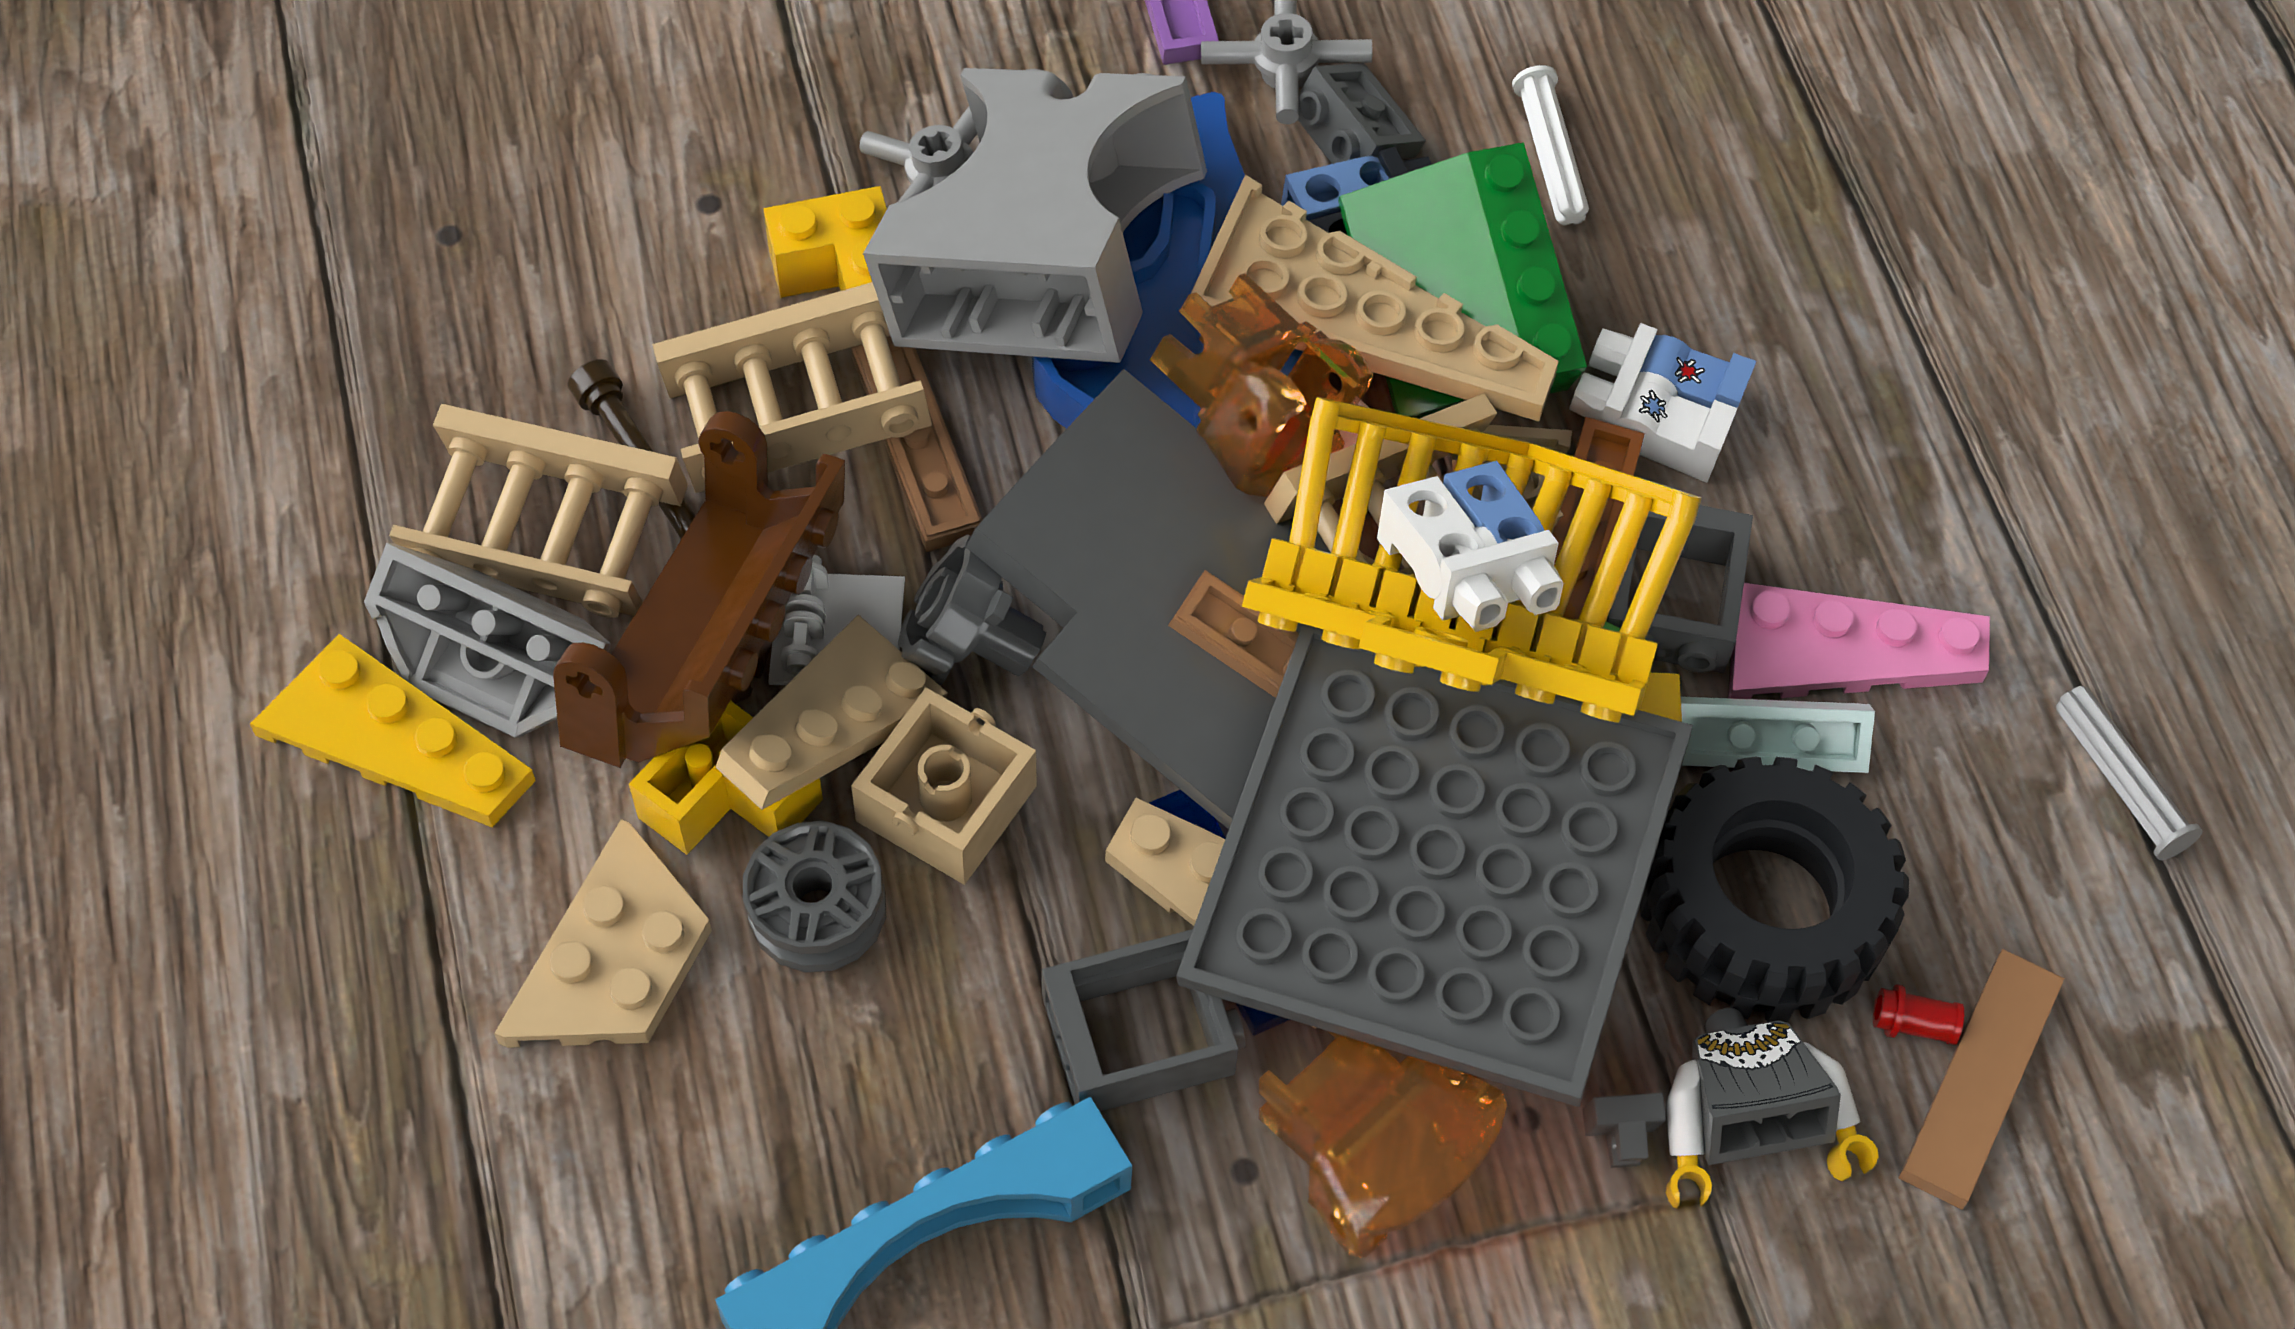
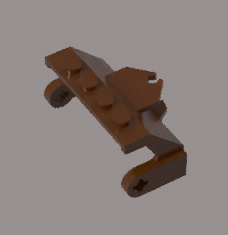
(709, 610)

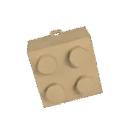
(945, 785)

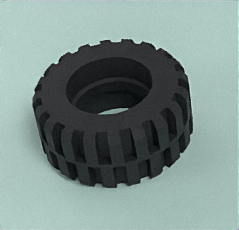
(1808, 822)

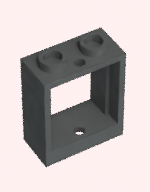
(1714, 538)
(1121, 970)

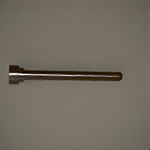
(599, 390)

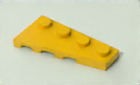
(391, 732)

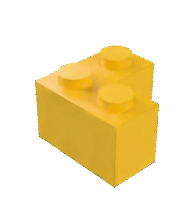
(823, 240)
(687, 796)

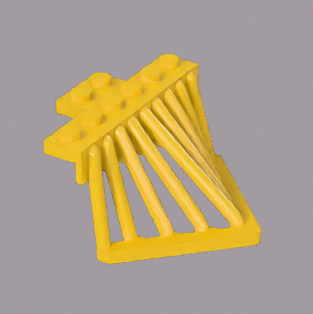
(1395, 619)

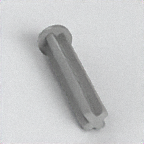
(2127, 773)

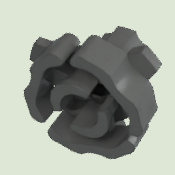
(963, 612)

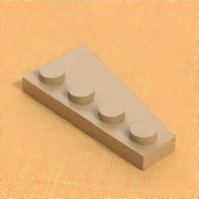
(1165, 857)

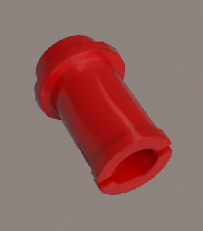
(1917, 1015)

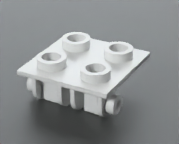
(826, 609)

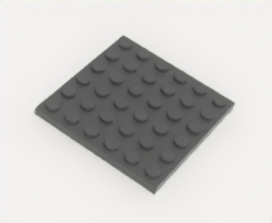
(1437, 867)

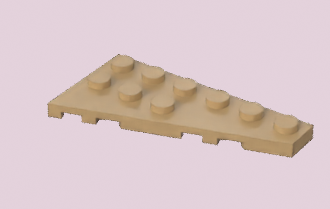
(1371, 306)

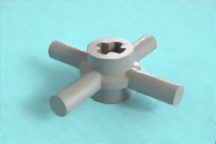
(1286, 55)
(929, 156)

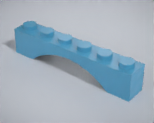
(1048, 1172)

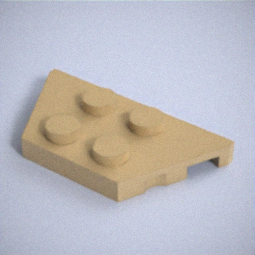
(612, 954)

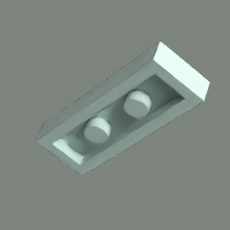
(1812, 732)

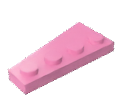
(1826, 641)

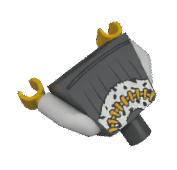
(1758, 1096)

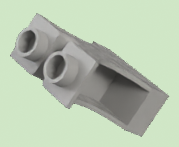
(1029, 231)

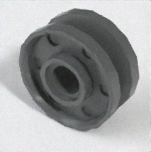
(808, 860)

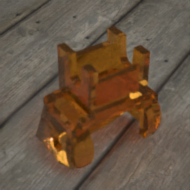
(1250, 409)
(1381, 1136)

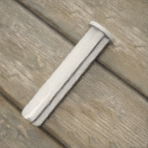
(1552, 142)

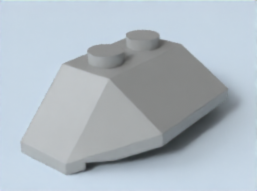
(473, 638)

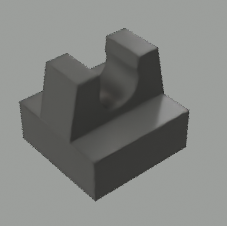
(1625, 1124)

